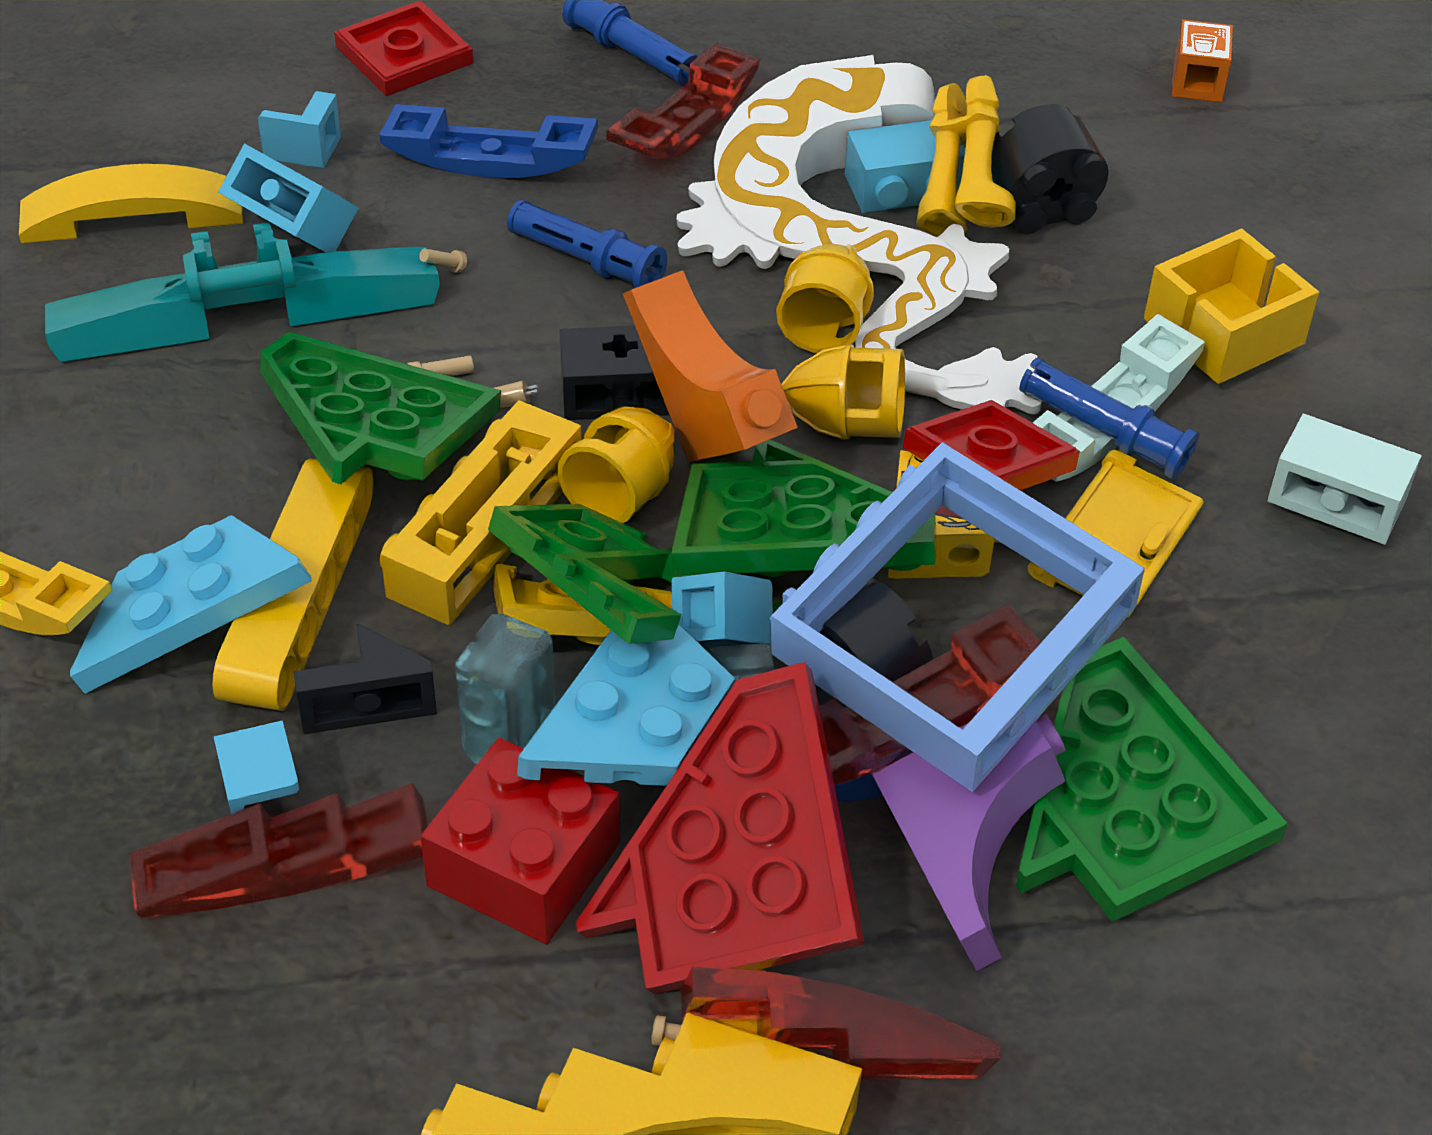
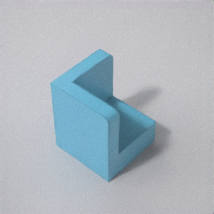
(303, 138)
(724, 608)
(256, 765)

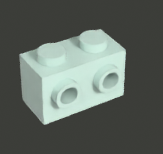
(1343, 478)

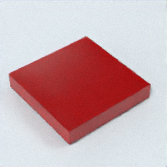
(403, 47)
(998, 442)

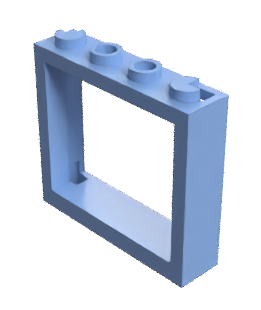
(1018, 521)

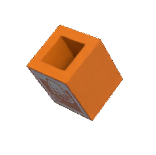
(1202, 60)

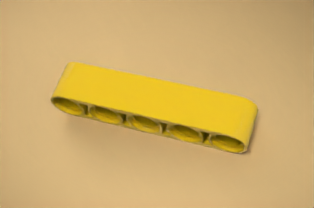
(277, 638)

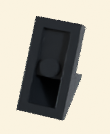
(380, 688)

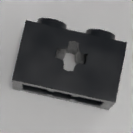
(605, 372)

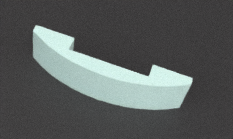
(1146, 375)

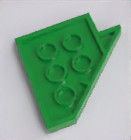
(372, 408)
(777, 516)
(1142, 793)

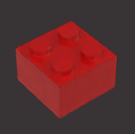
(519, 843)

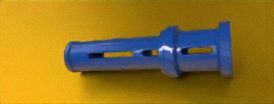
(613, 26)
(606, 251)
(1133, 429)

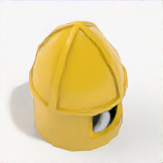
(822, 293)
(850, 392)
(619, 462)

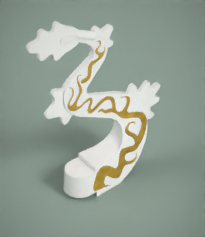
(759, 208)

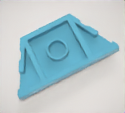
(182, 595)
(631, 712)

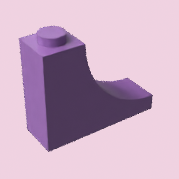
(962, 831)

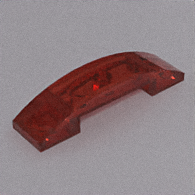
(693, 111)
(951, 685)

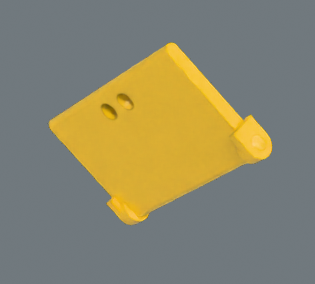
(1132, 515)

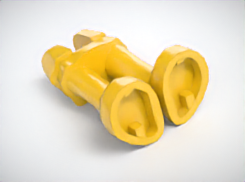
(971, 124)

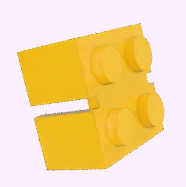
(1221, 299)

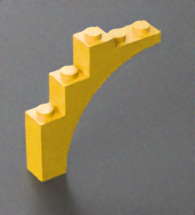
(699, 1085)

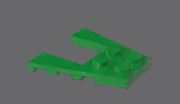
(594, 564)

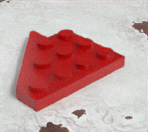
(741, 846)

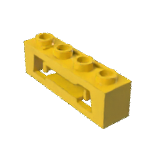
(500, 471)

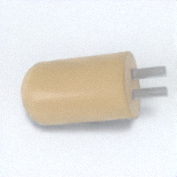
(516, 391)

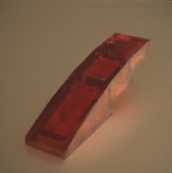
(268, 858)
(858, 1026)

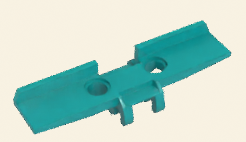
(173, 306)

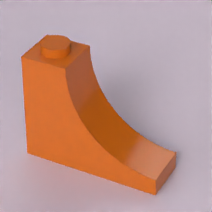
(709, 390)

